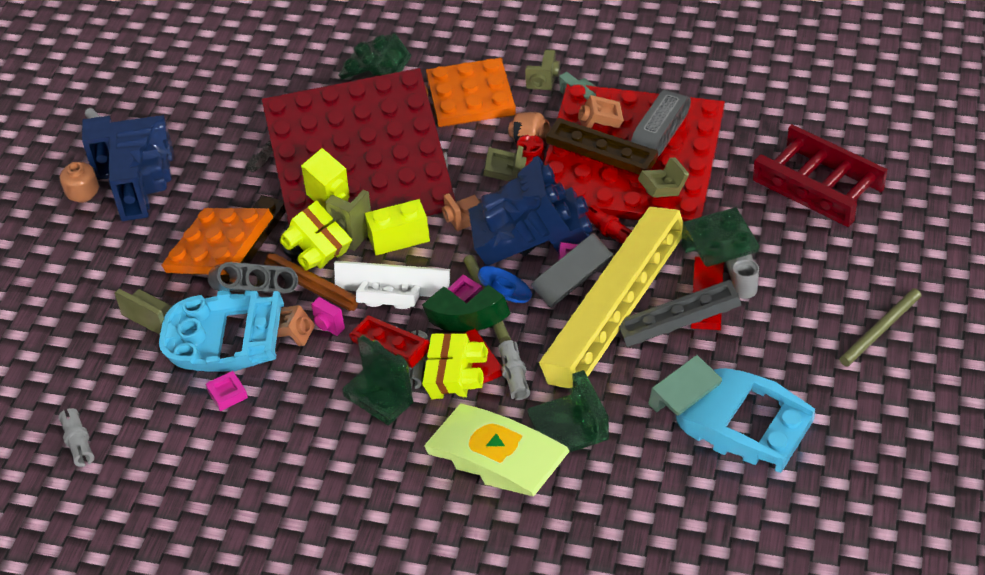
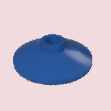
(505, 283)

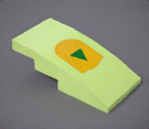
(497, 449)

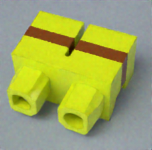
(316, 237)
(450, 365)

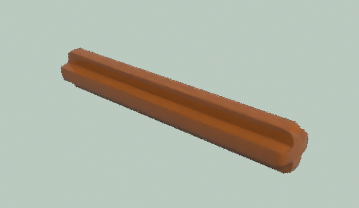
(316, 284)

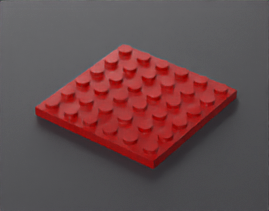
(619, 190)

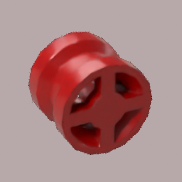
(532, 147)

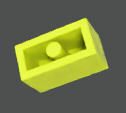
(325, 177)
(397, 227)

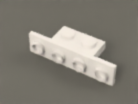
(388, 283)

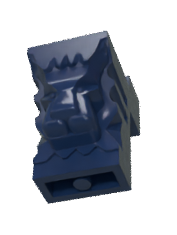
(132, 157)
(528, 214)

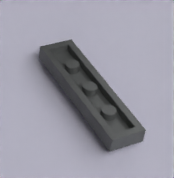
(679, 313)

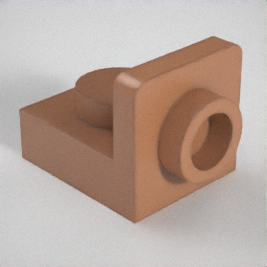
(600, 111)
(458, 212)
(295, 323)

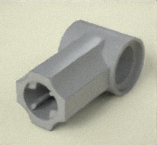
(744, 276)

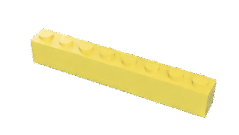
(613, 297)

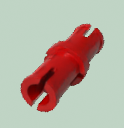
(608, 224)

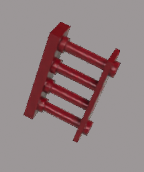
(811, 193)

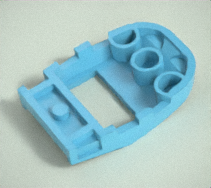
(196, 328)
(713, 412)

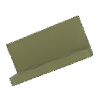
(351, 216)
(142, 309)

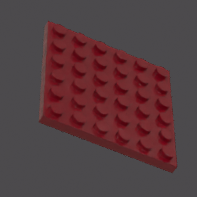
(374, 129)

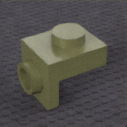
(543, 76)
(504, 164)
(664, 182)

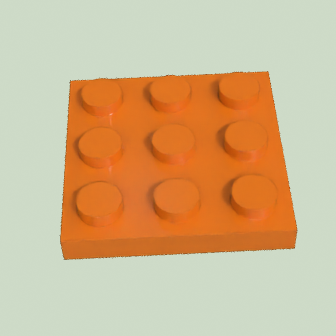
(470, 92)
(217, 238)

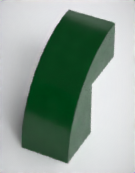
(454, 315)

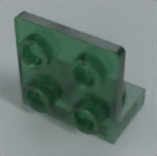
(380, 56)
(719, 237)
(382, 385)
(575, 418)

